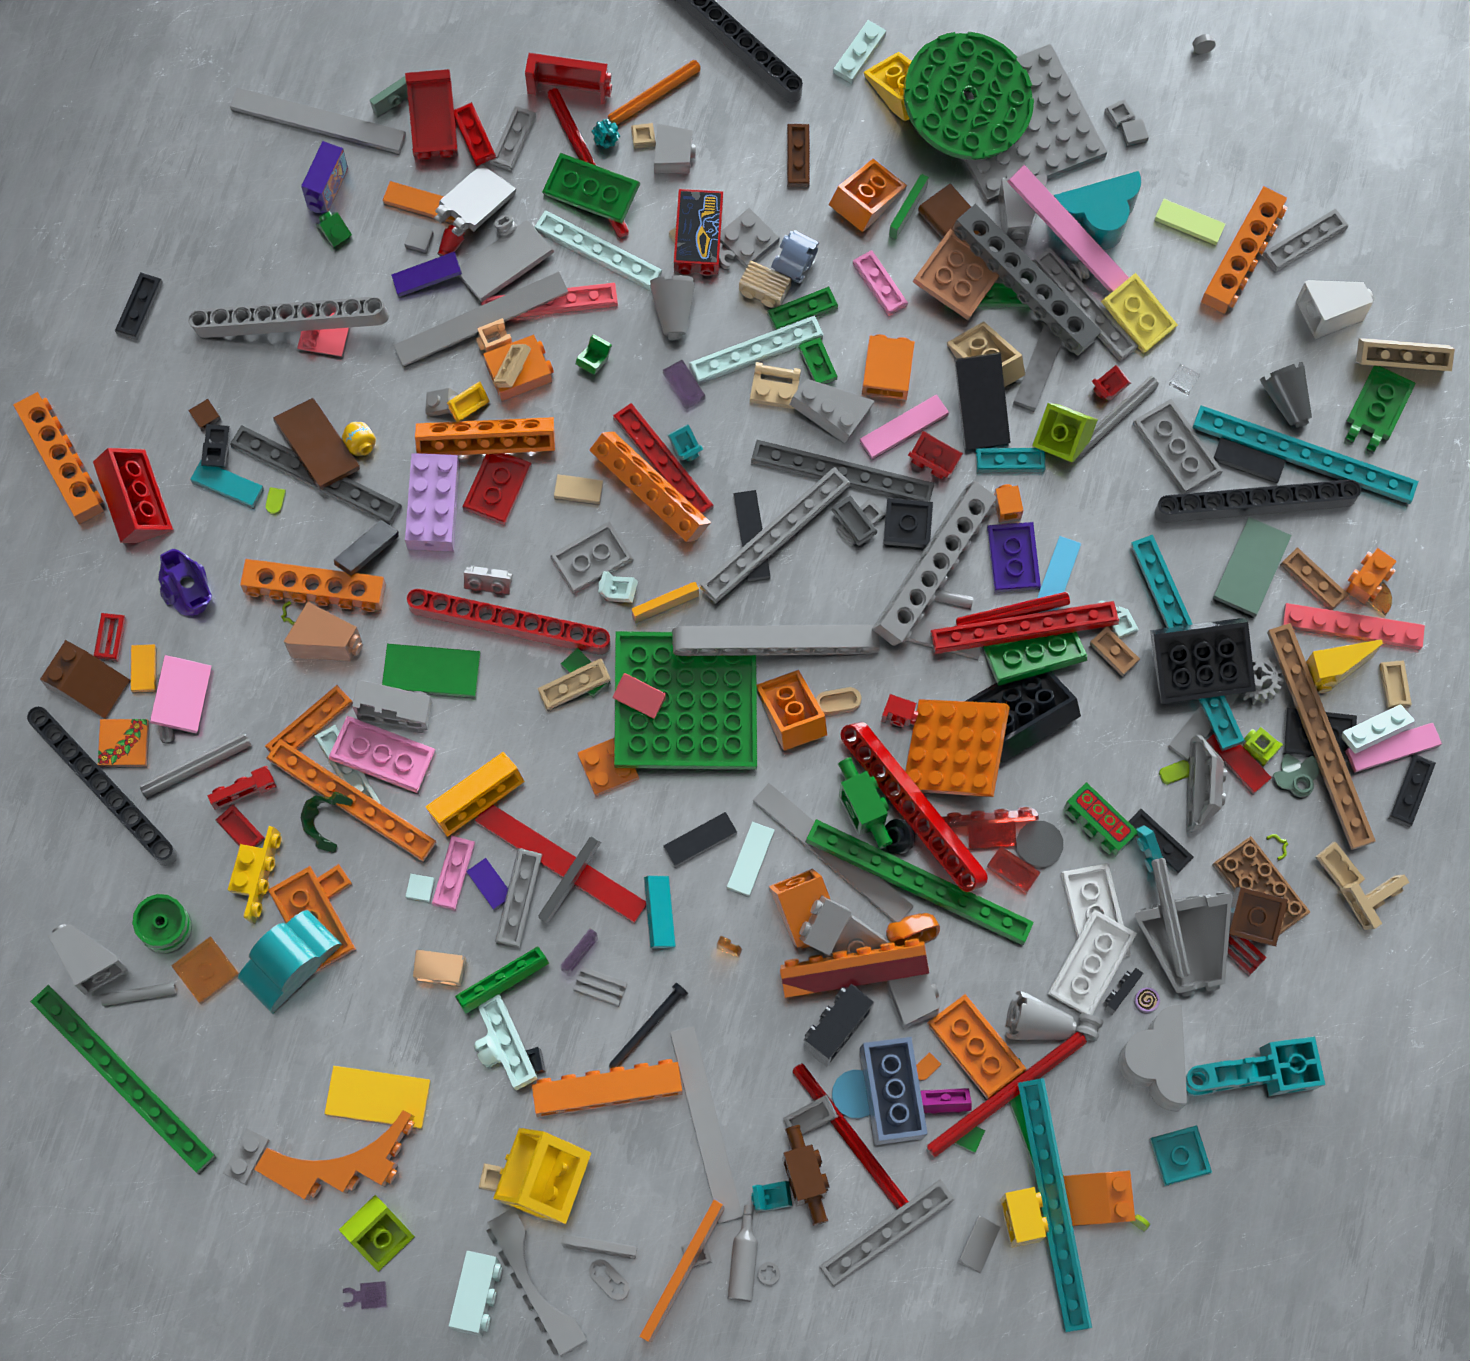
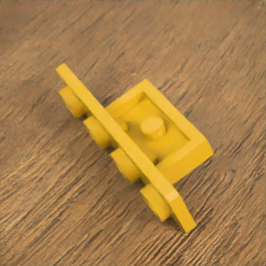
(252, 872)

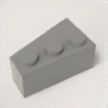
(831, 408)
(391, 705)

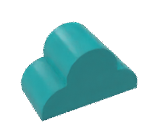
(1103, 207)
(287, 958)

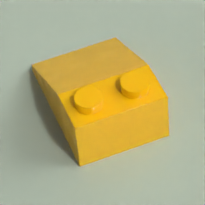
(888, 82)
(1335, 664)

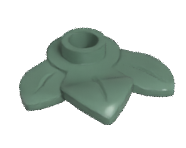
(1296, 772)

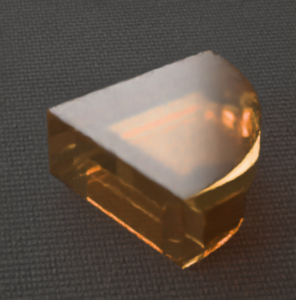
(1383, 600)
(725, 945)

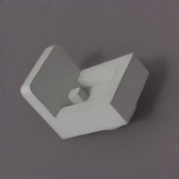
(437, 401)

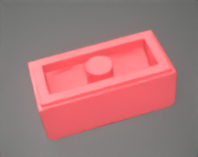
(639, 696)

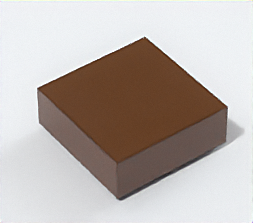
(204, 414)

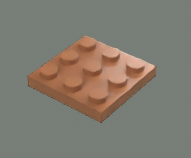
(956, 276)

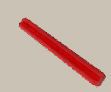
(1018, 609)

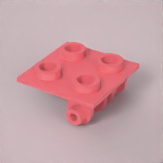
(324, 341)

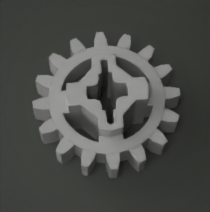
(1267, 677)

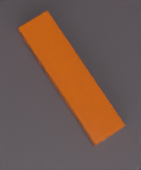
(413, 200)
(313, 719)

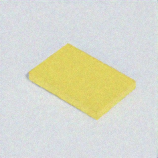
(1139, 313)

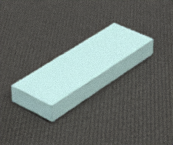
(750, 859)

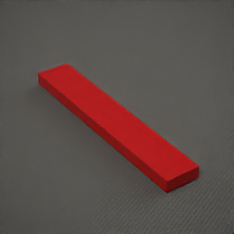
(661, 457)

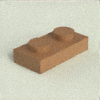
(1114, 651)

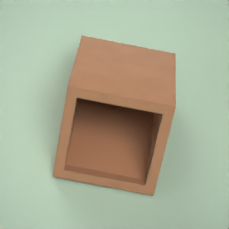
(322, 636)

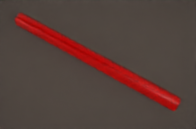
(578, 143)
(1005, 1095)
(853, 1140)

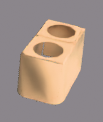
(438, 967)

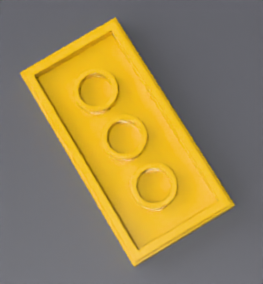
(376, 1096)

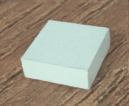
(420, 888)

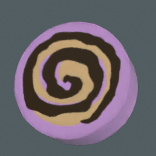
(1147, 1000)

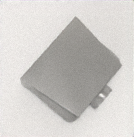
(673, 150)
(914, 999)

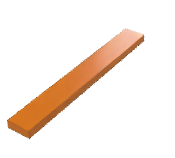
(362, 808)

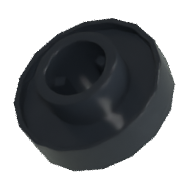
(901, 835)

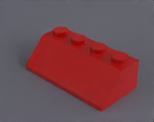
(132, 494)

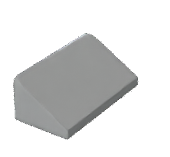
(979, 1244)

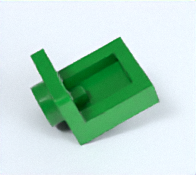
(333, 228)
(594, 355)

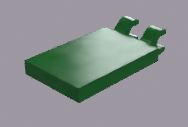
(1379, 405)

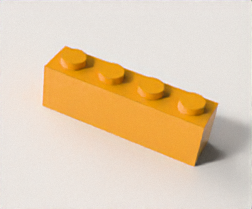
(475, 794)

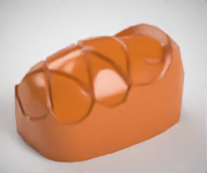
(916, 926)

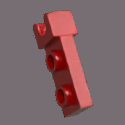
(259, 781)

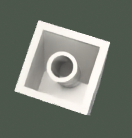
(1333, 305)

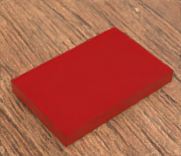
(497, 486)

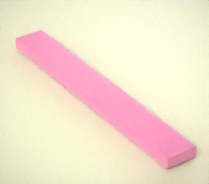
(1067, 229)

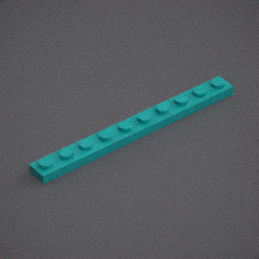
(1305, 454)
(1174, 615)
(1055, 1205)

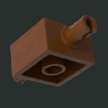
(804, 1175)

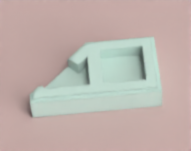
(1126, 623)

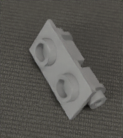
(478, 579)

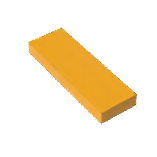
(665, 602)

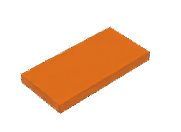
(291, 902)
(976, 1046)

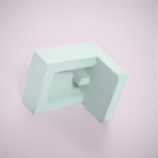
(617, 588)

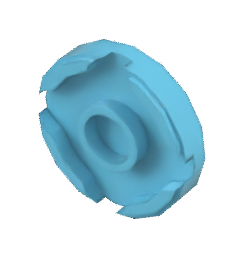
(850, 1095)

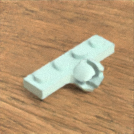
(503, 1044)

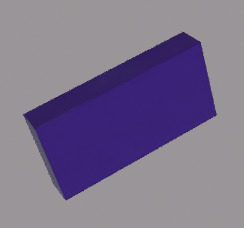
(488, 883)

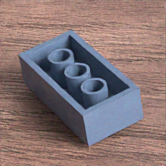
(893, 1091)

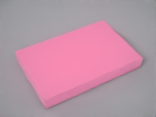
(180, 694)

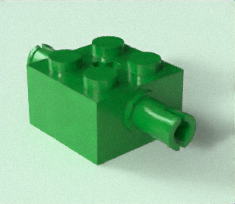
(863, 803)

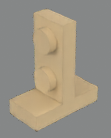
(1364, 905)

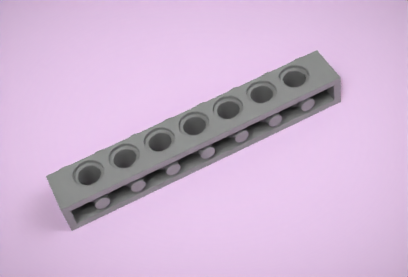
(888, 624)

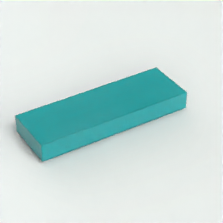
(1010, 460)
(227, 484)
(659, 912)

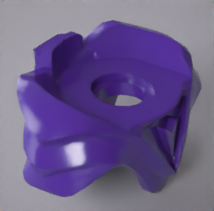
(173, 569)

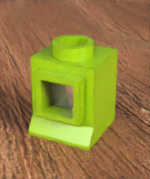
(1261, 745)

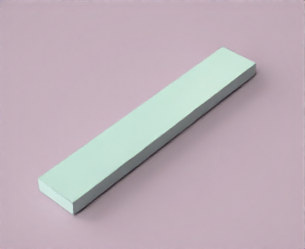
(597, 249)
(755, 350)

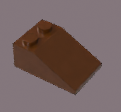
(84, 680)

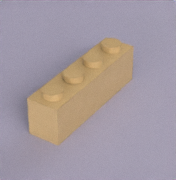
(1405, 354)

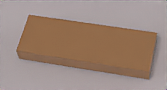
(1314, 579)

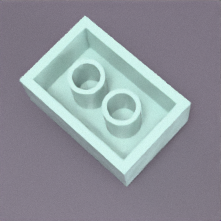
(475, 1294)

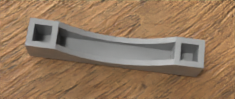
(561, 1328)

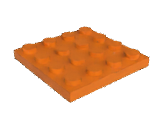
(957, 747)

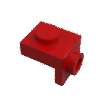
(1111, 383)

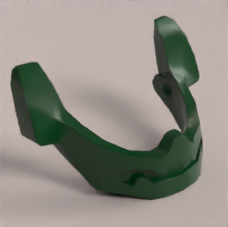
(310, 810)

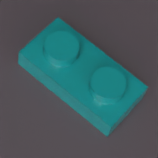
(1148, 844)

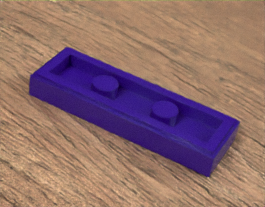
(426, 274)

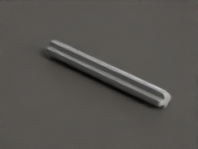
(1121, 411)
(195, 766)
(1170, 917)

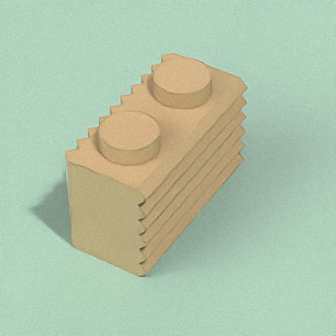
(764, 284)

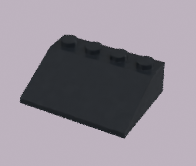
(1203, 660)
(1036, 710)

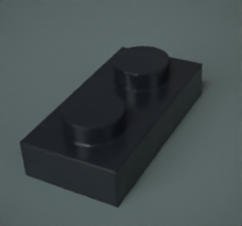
(1128, 982)

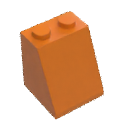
(795, 898)

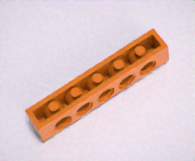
(1269, 203)
(485, 436)
(649, 486)
(82, 507)
(256, 571)

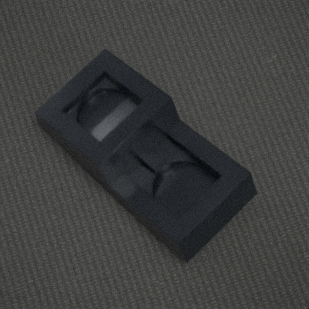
(215, 446)

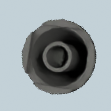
(1290, 393)

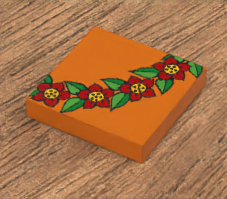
(123, 743)

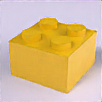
(1024, 1217)

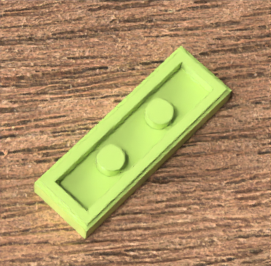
(1189, 222)

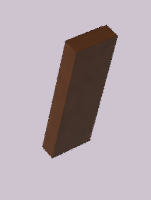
(798, 155)

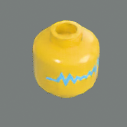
(358, 438)

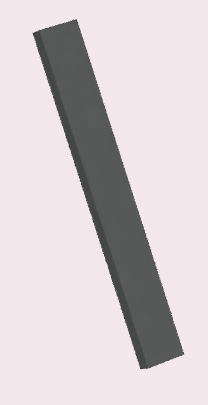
(286, 461)
(859, 476)

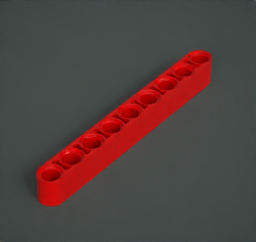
(517, 629)
(923, 812)

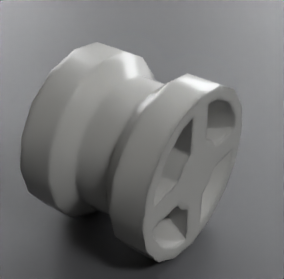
(1089, 1026)

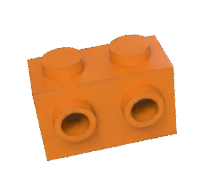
(1367, 580)

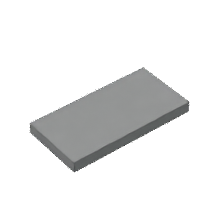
(504, 261)
(1177, 447)

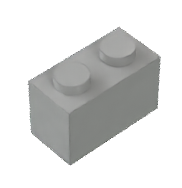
(824, 925)

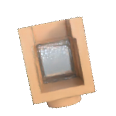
(493, 336)

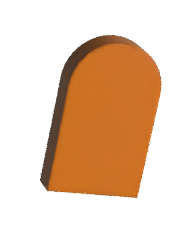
(927, 1067)

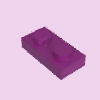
(946, 1100)

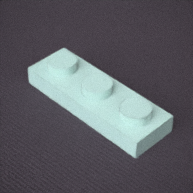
(859, 51)
(1377, 729)

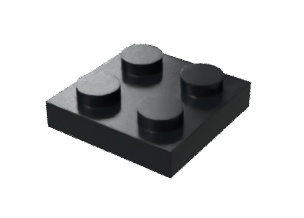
(908, 522)

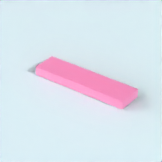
(904, 426)
(1395, 747)

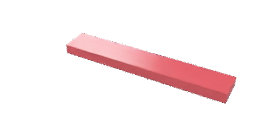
(577, 299)

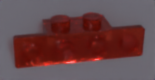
(991, 828)

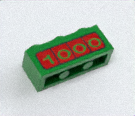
(1100, 819)

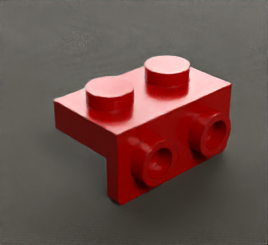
(935, 455)

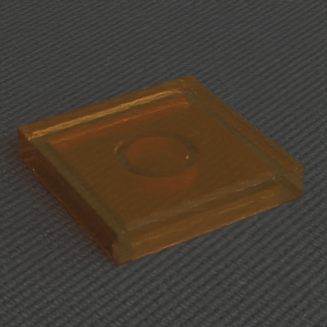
(205, 970)

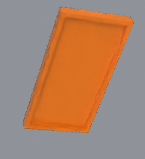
(682, 1271)

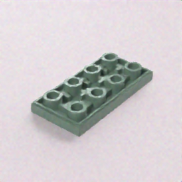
(1252, 566)

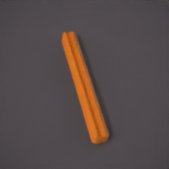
(654, 92)

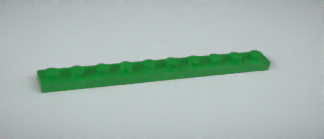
(919, 882)
(123, 1079)

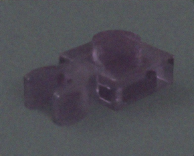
(371, 1296)

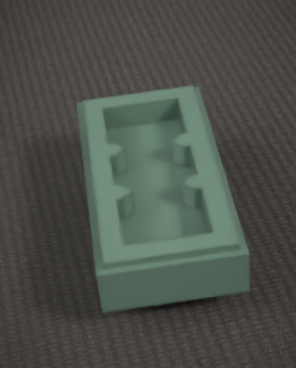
(389, 97)

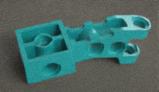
(1283, 1066)

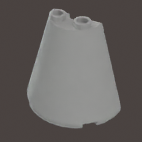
(1205, 937)

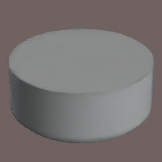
(1203, 44)

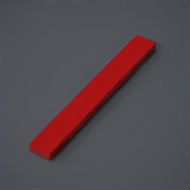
(1024, 627)
(559, 861)

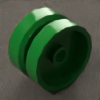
(166, 911)

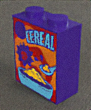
(324, 177)

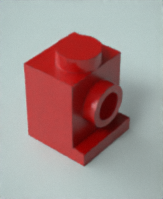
(900, 711)

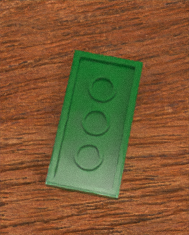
(591, 188)
(1034, 656)
(432, 670)

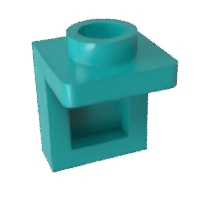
(685, 443)
(771, 1196)

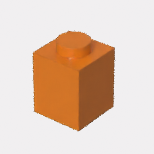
(1008, 503)

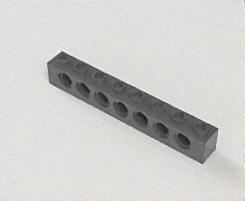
(1055, 299)

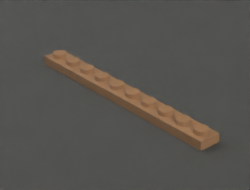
(1321, 736)

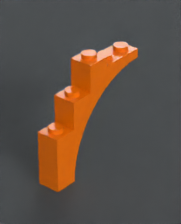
(372, 1161)

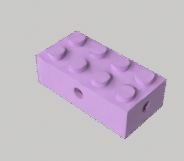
(432, 502)

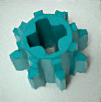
(605, 133)

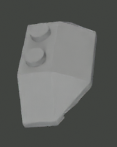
(1205, 784)

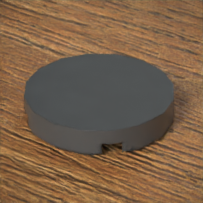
(1039, 844)

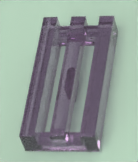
(579, 952)

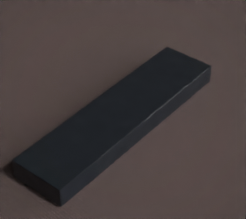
(749, 526)

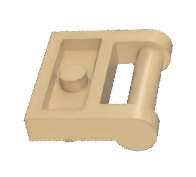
(774, 392)

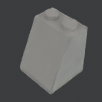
(1015, 214)
(85, 959)

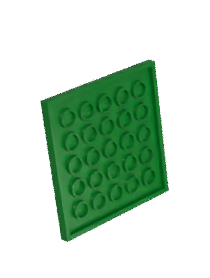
(706, 710)

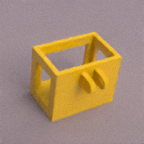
(542, 1175)

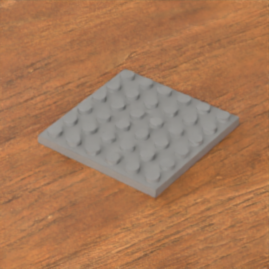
(1057, 135)

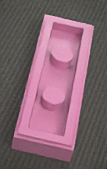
(880, 283)
(453, 873)

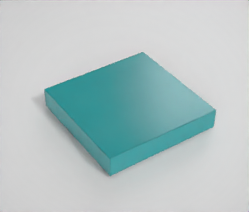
(1180, 1155)

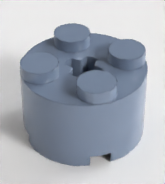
(796, 256)

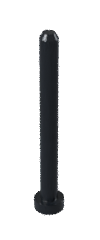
(649, 1025)

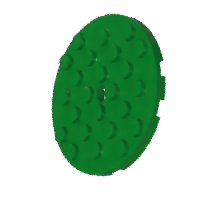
(937, 101)

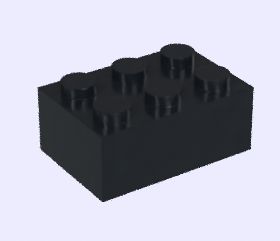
(837, 1024)

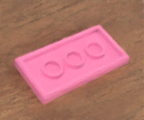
(382, 754)

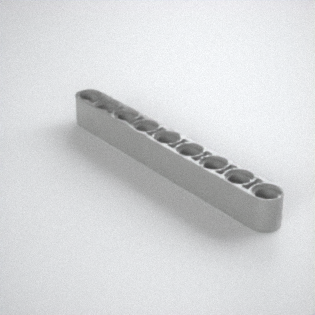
(297, 322)
(775, 640)

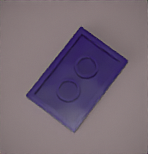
(1013, 557)

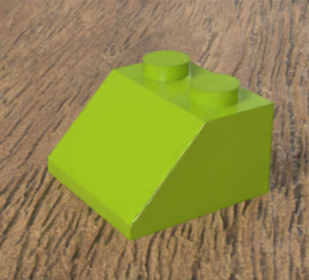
(1064, 432)
(376, 1233)

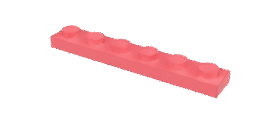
(1354, 626)

